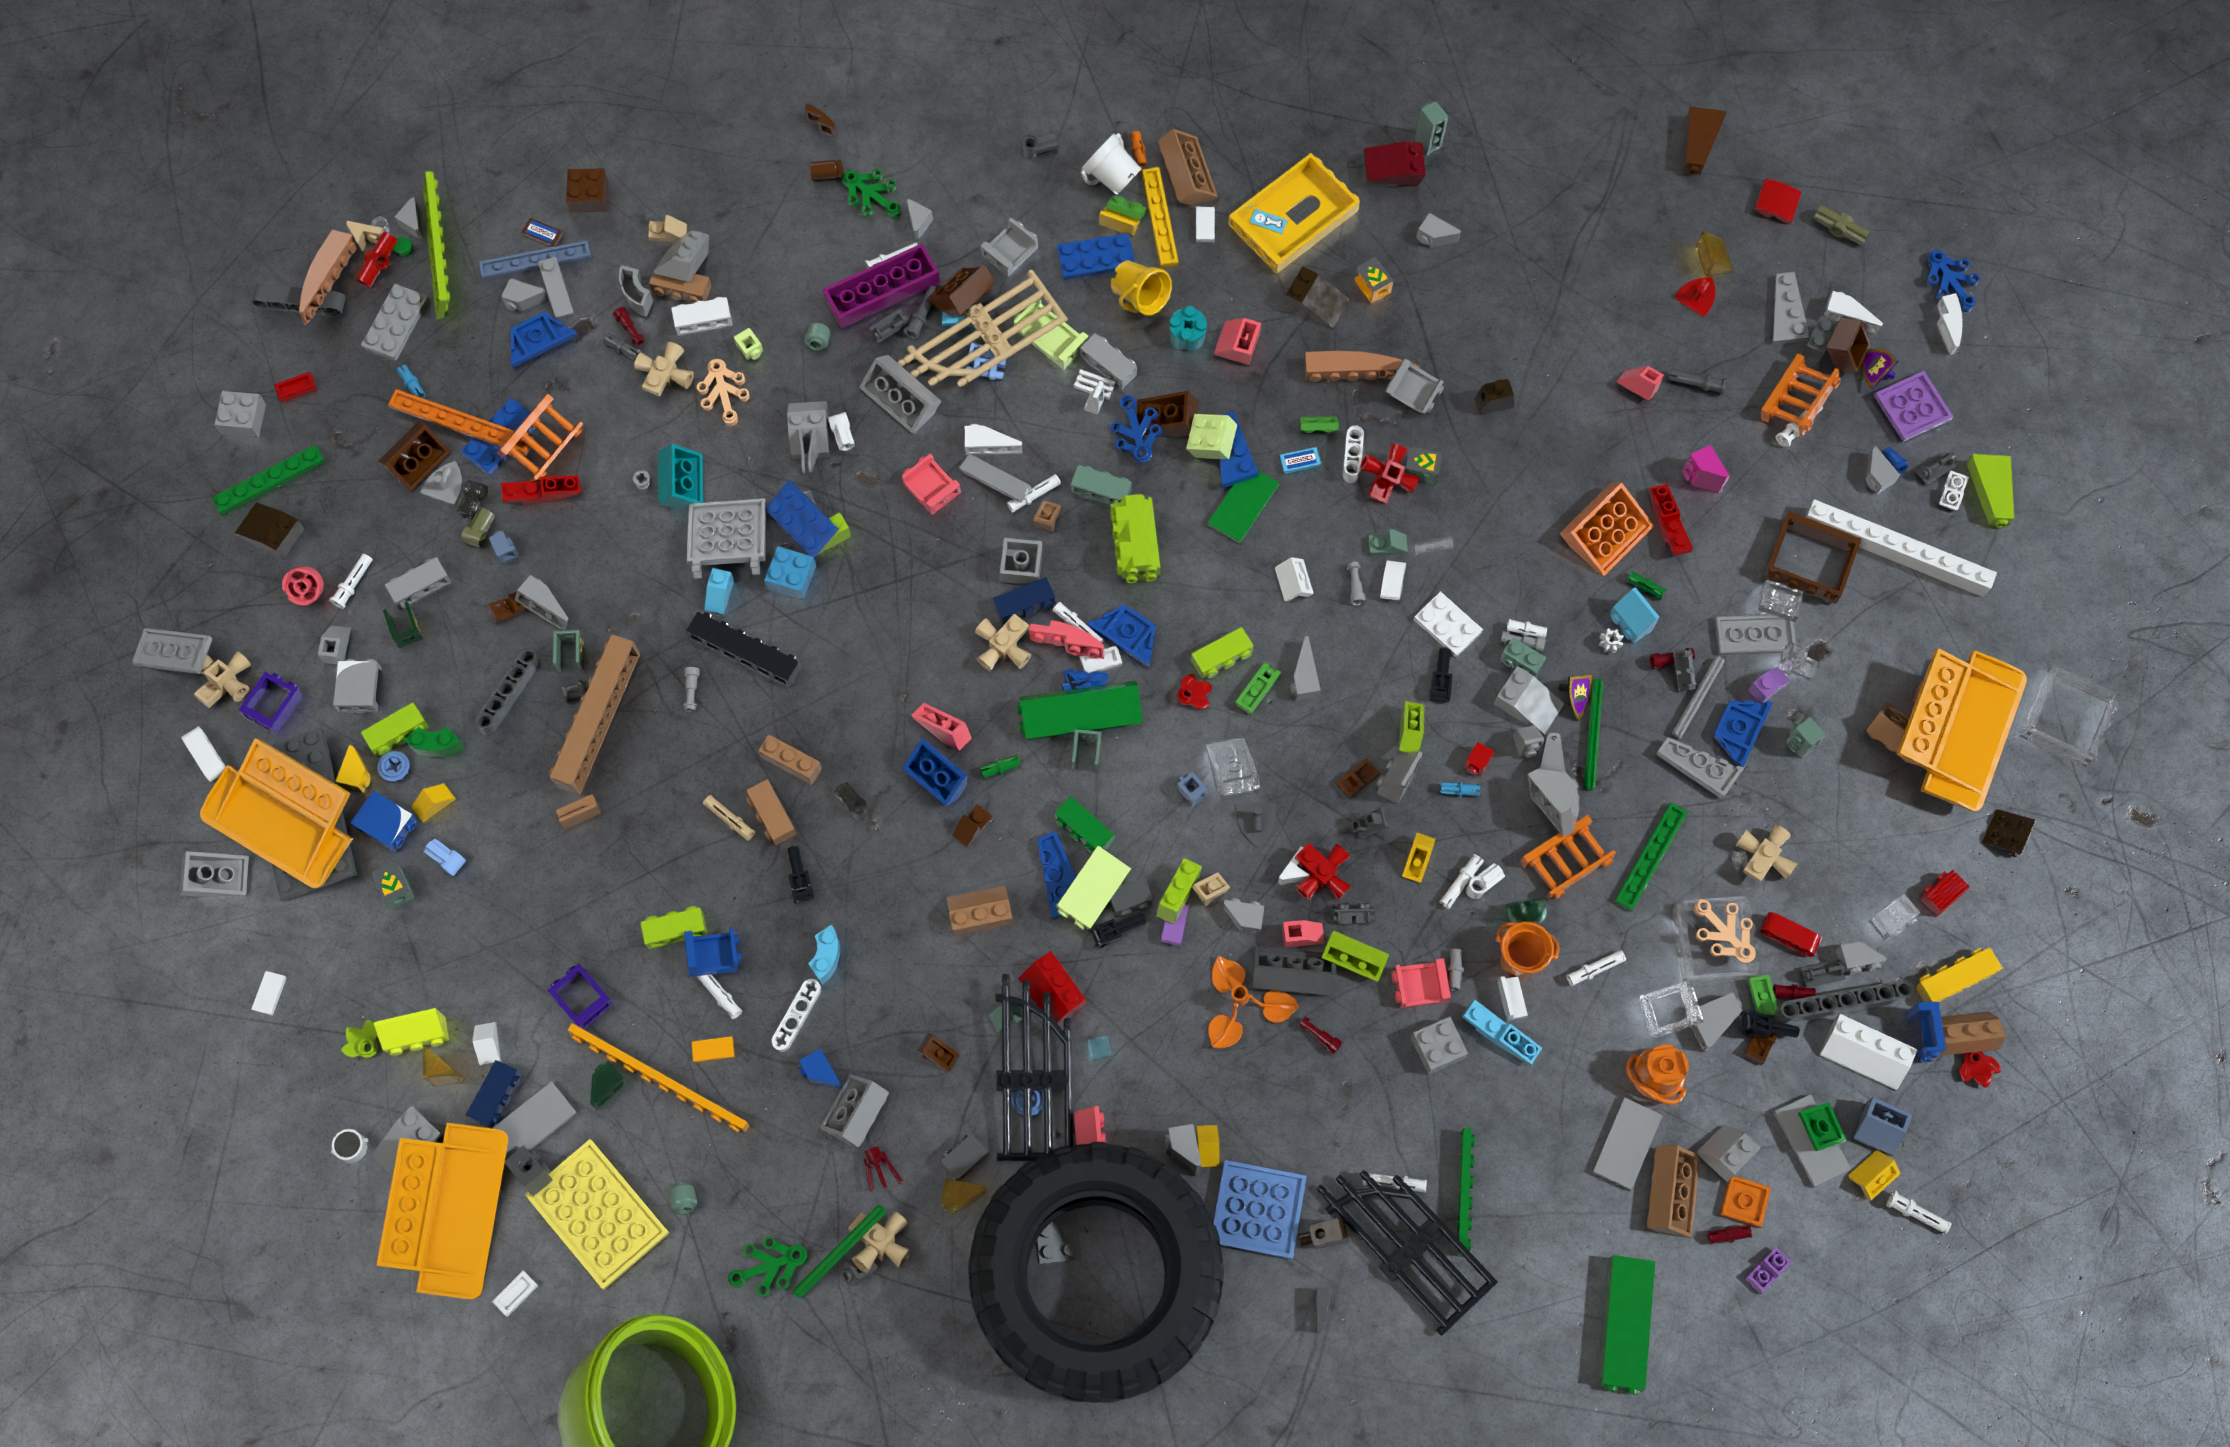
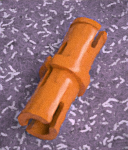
(1138, 149)

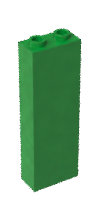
(1080, 709)
(1627, 1324)

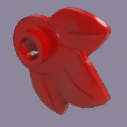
(1196, 690)
(1979, 1070)

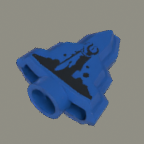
(1082, 679)

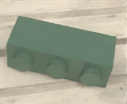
(1431, 127)
(1099, 485)

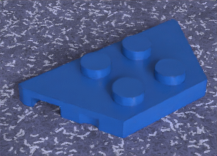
(537, 337)
(1128, 632)
(1740, 728)

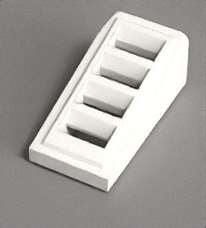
(1095, 399)

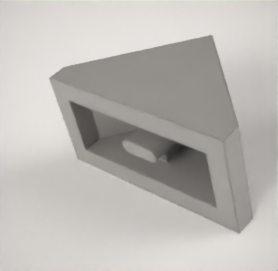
(409, 218)
(920, 218)

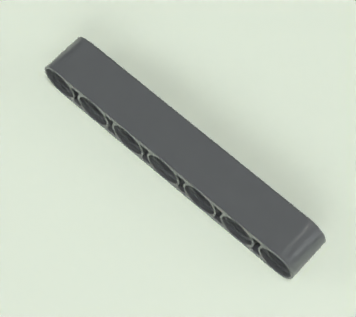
(1853, 1000)

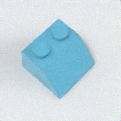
(1634, 615)

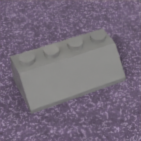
(899, 393)

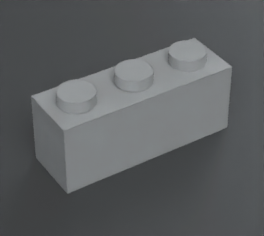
(1108, 360)
(418, 583)

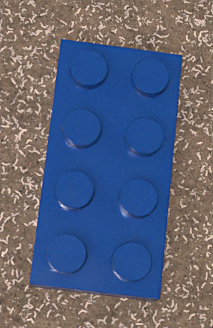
(1094, 255)
(484, 453)
(801, 519)

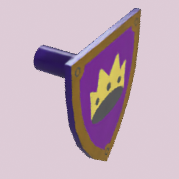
(1877, 365)

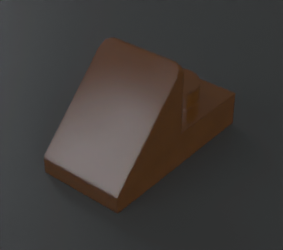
(972, 825)
(938, 1052)

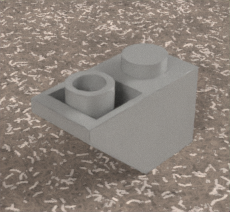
(334, 644)
(1528, 741)
(1245, 916)
(1859, 957)

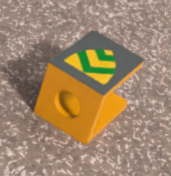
(1373, 280)

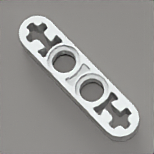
(799, 1016)

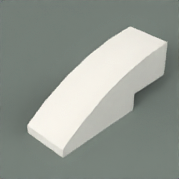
(1950, 321)

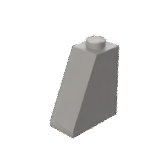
(1717, 1018)

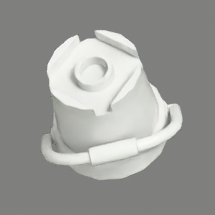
(1111, 165)

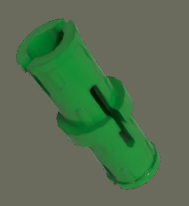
(1643, 584)
(1000, 766)

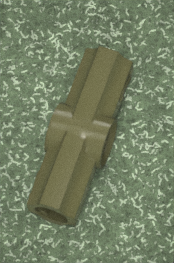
(1841, 225)

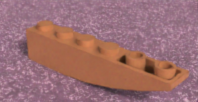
(325, 271)
(1348, 365)

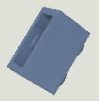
(1882, 1126)

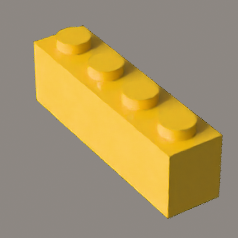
(1958, 977)

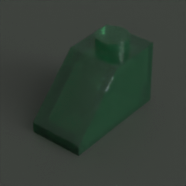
(605, 1084)

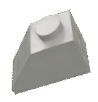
(1437, 232)
(522, 295)
(1879, 471)

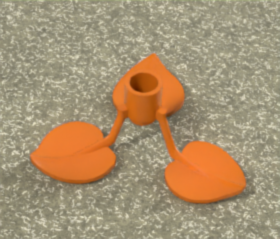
(1230, 976)

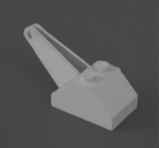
(808, 432)
(1554, 789)

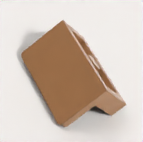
(578, 811)

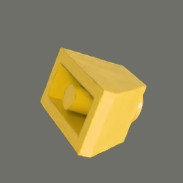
(353, 772)
(1418, 857)

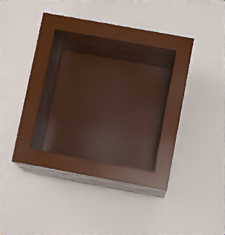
(587, 190)
(1848, 345)

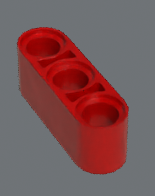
(1790, 934)

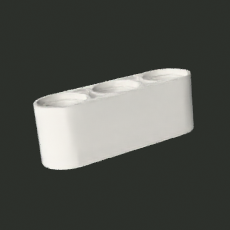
(1355, 446)
(204, 753)

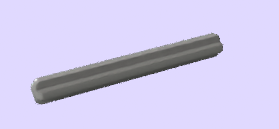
(1698, 697)

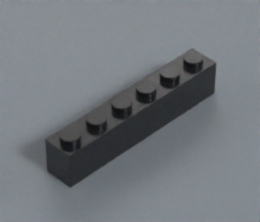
(744, 649)

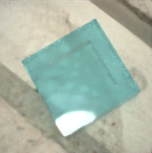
(1099, 1048)

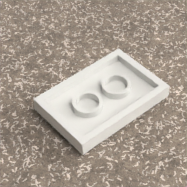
(1448, 624)

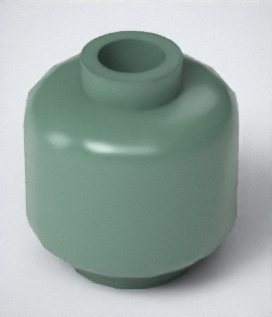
(817, 336)
(682, 1198)

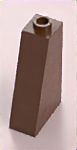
(1700, 135)

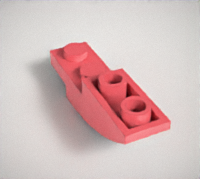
(1074, 639)

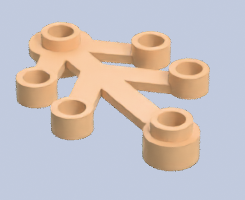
(722, 388)
(1727, 933)

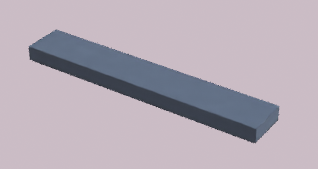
(529, 260)

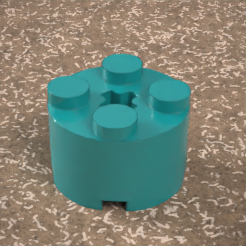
(1188, 329)

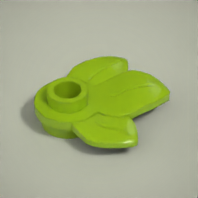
(359, 1039)

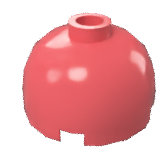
(303, 585)

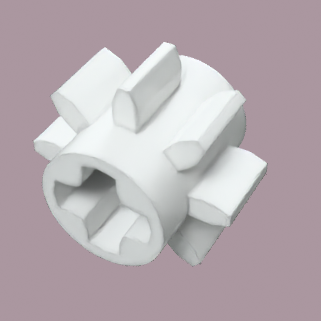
(1615, 636)

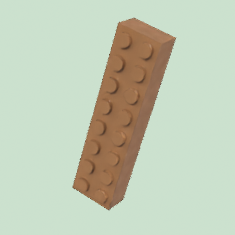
(594, 714)

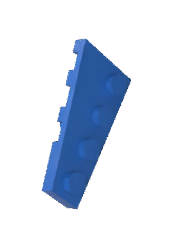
(1057, 869)

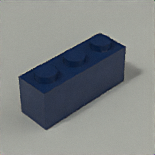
(1024, 600)
(494, 1094)

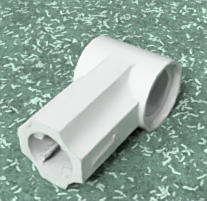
(840, 427)
(1485, 881)

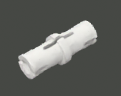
(1526, 628)

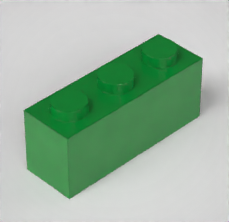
(1083, 825)

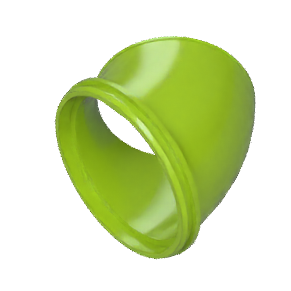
(580, 1401)

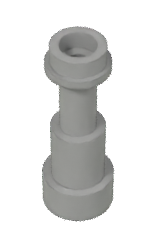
(1357, 596)
(1535, 644)
(691, 675)

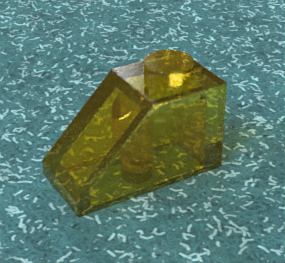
(959, 1195)

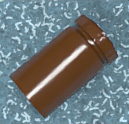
(826, 169)

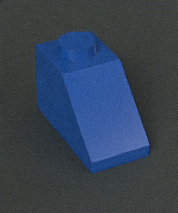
(818, 1070)

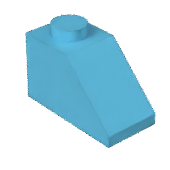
(718, 591)

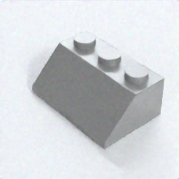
(684, 256)
(854, 1110)
(1183, 1148)

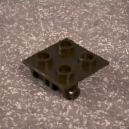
(2009, 832)

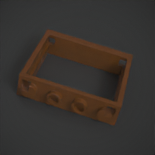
(1822, 533)

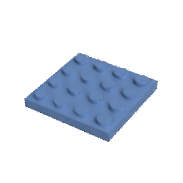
(1259, 1209)

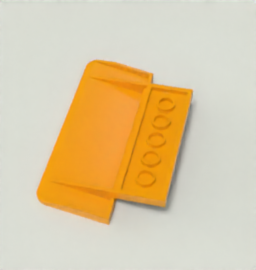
(1962, 725)
(280, 813)
(445, 1209)

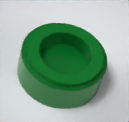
(403, 246)

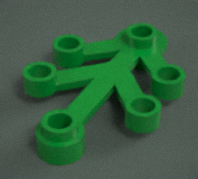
(870, 191)
(770, 1266)

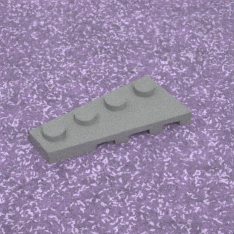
(1789, 318)
(1706, 770)

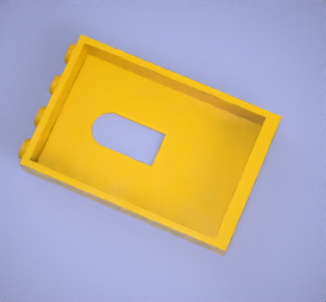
(1302, 180)

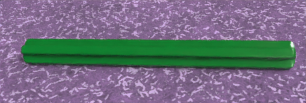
(1593, 734)
(839, 1251)

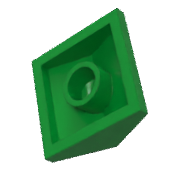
(1822, 1126)

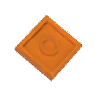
(1745, 1201)

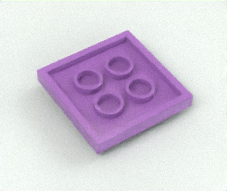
(1913, 406)

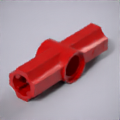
(376, 259)

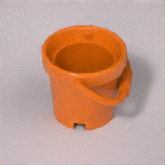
(1526, 948)
(1659, 1073)

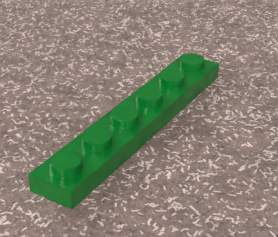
(268, 479)
(1465, 1184)

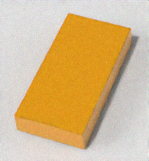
(713, 1049)

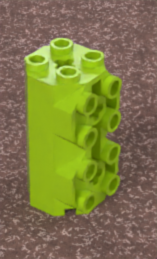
(1135, 538)

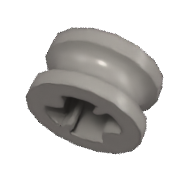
(642, 486)

